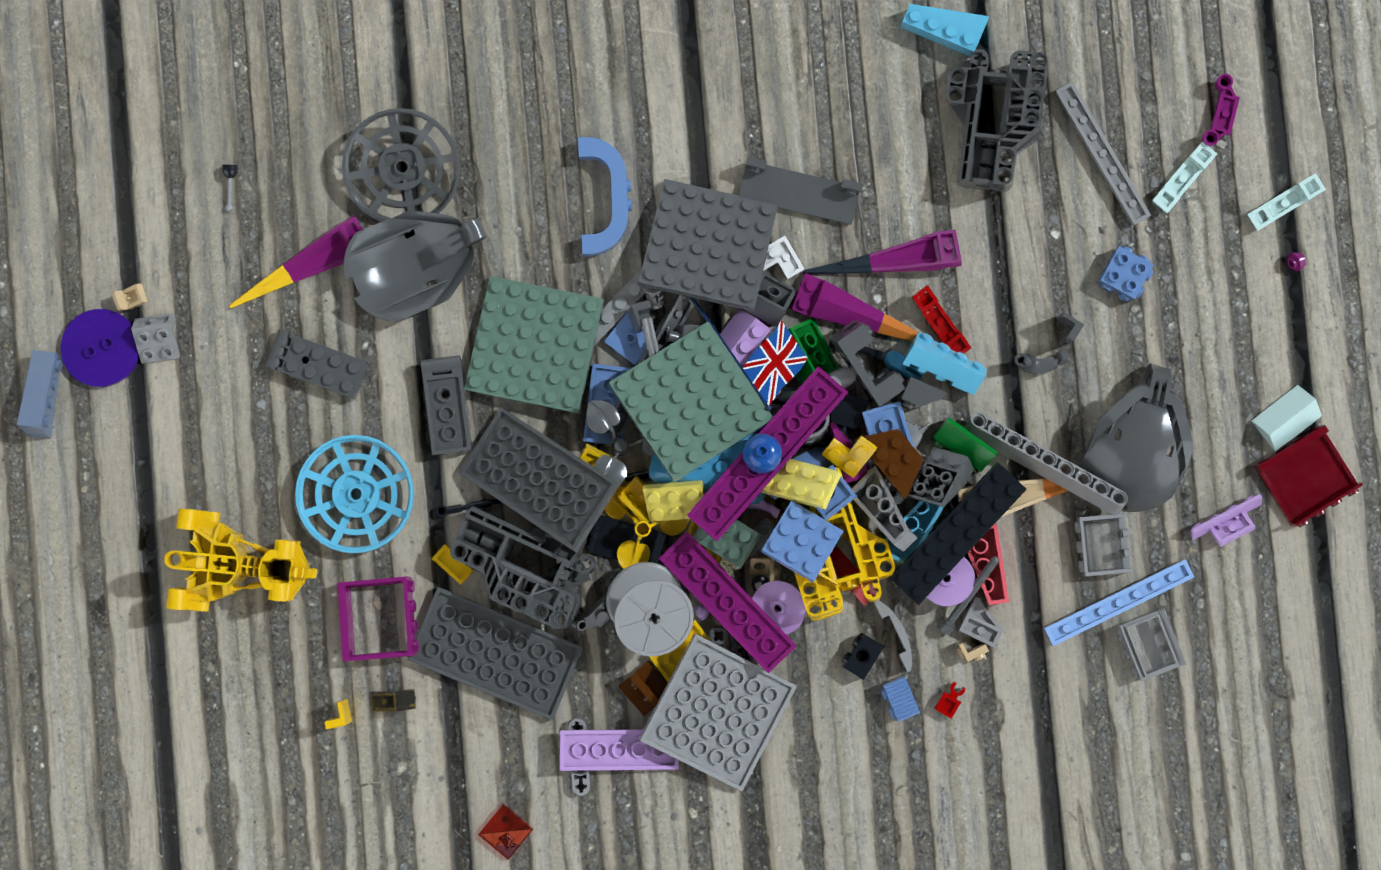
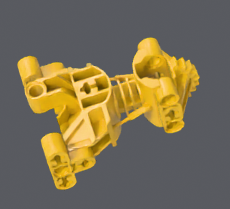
(225, 562)

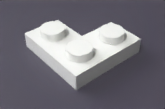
(784, 255)

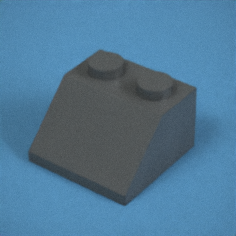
(772, 300)
(919, 394)

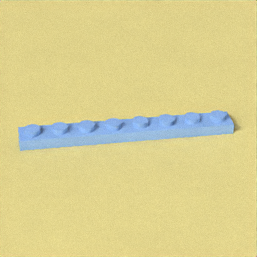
(1118, 602)

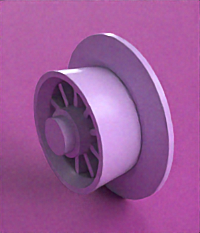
(955, 586)
(782, 604)

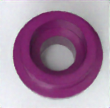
(1296, 261)

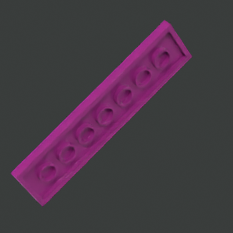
(727, 602)

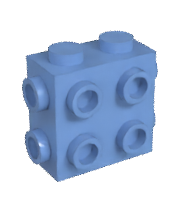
(1126, 274)

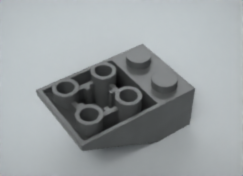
(941, 477)

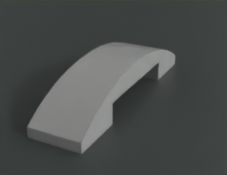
(905, 655)

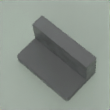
(1074, 327)

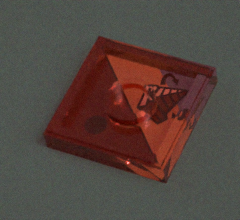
(505, 831)

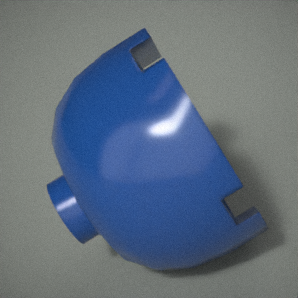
(762, 453)

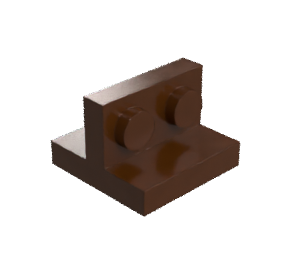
(644, 687)

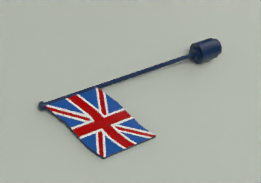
(771, 363)

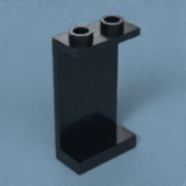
(611, 532)

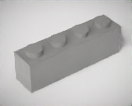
(881, 508)

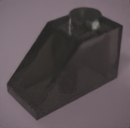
(394, 700)

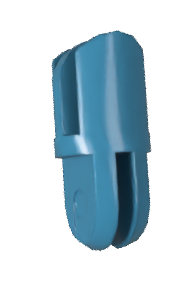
(894, 361)

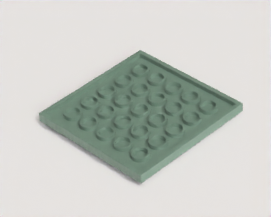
(534, 344)
(690, 401)

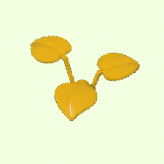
(629, 551)

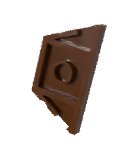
(896, 459)

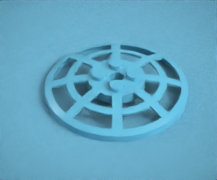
(342, 494)

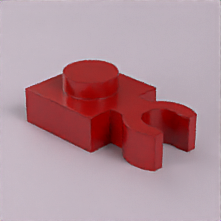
(948, 703)

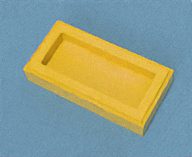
(454, 568)

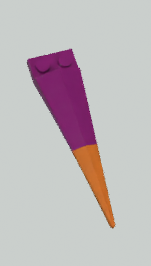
(829, 303)

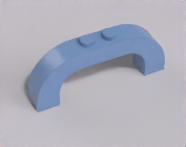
(603, 242)

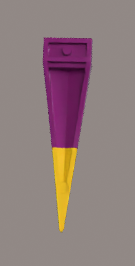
(320, 255)

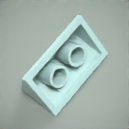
(1287, 417)

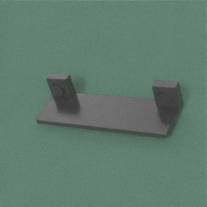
(800, 191)

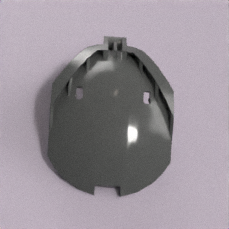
(395, 270)
(1139, 460)

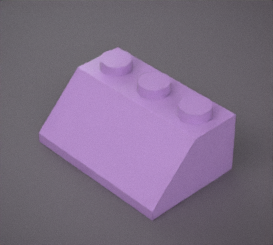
(744, 335)

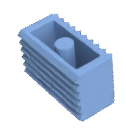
(900, 698)

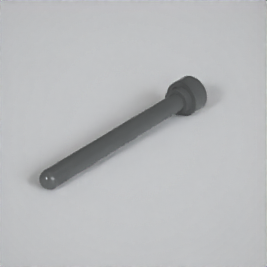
(947, 625)

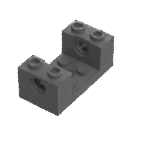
(879, 387)

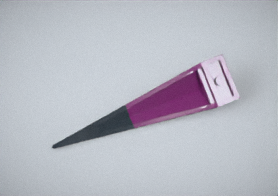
(922, 254)

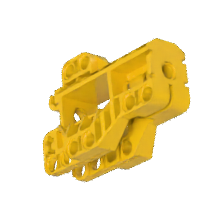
(827, 585)

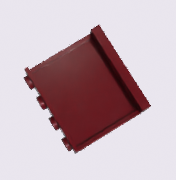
(1307, 477)

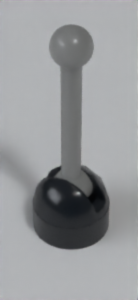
(229, 172)

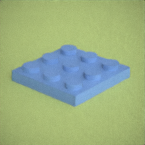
(802, 541)

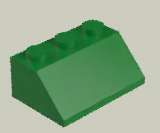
(815, 348)
(960, 441)

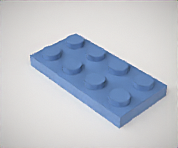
(601, 390)

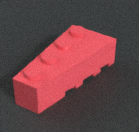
(995, 584)

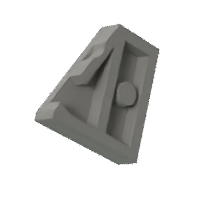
(981, 624)

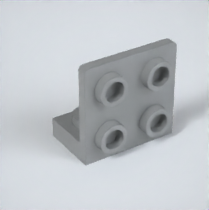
(155, 338)

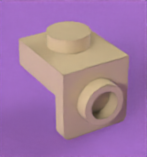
(129, 297)
(976, 653)

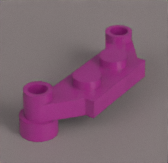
(1224, 111)

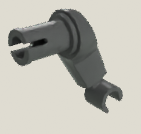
(1034, 365)

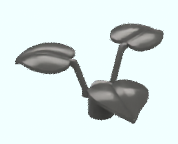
(600, 419)

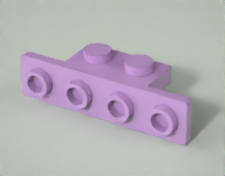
(1230, 524)

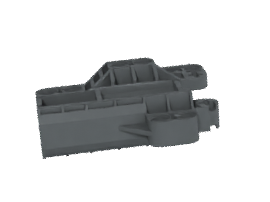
(1009, 142)
(497, 568)

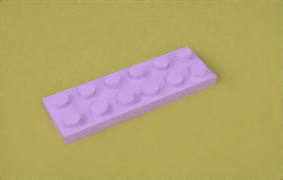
(610, 751)

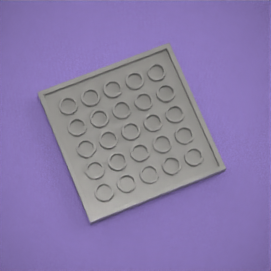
(717, 712)

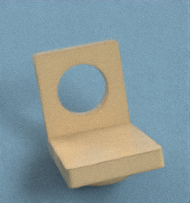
(768, 570)

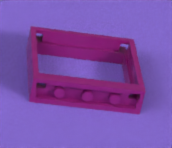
(346, 618)

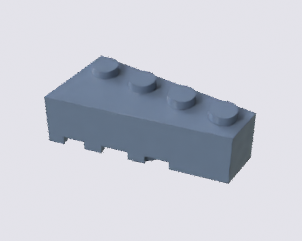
(40, 394)

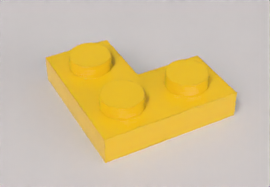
(849, 459)

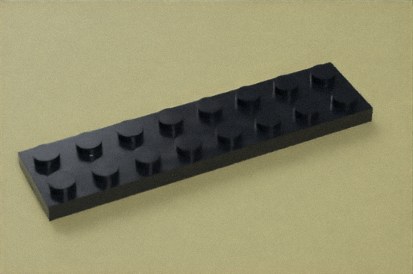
(957, 533)

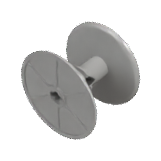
(649, 609)

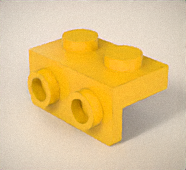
(633, 498)

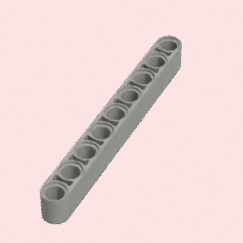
(1047, 464)

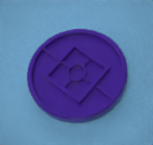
(99, 348)

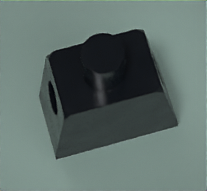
(849, 413)

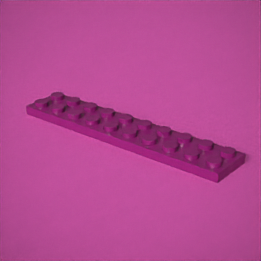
(791, 428)

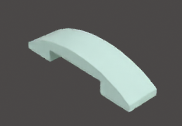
(1184, 177)
(1286, 202)

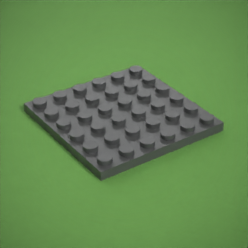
(708, 245)

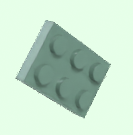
(733, 545)

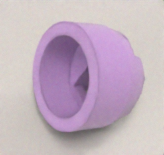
(701, 612)

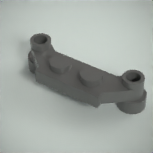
(597, 614)

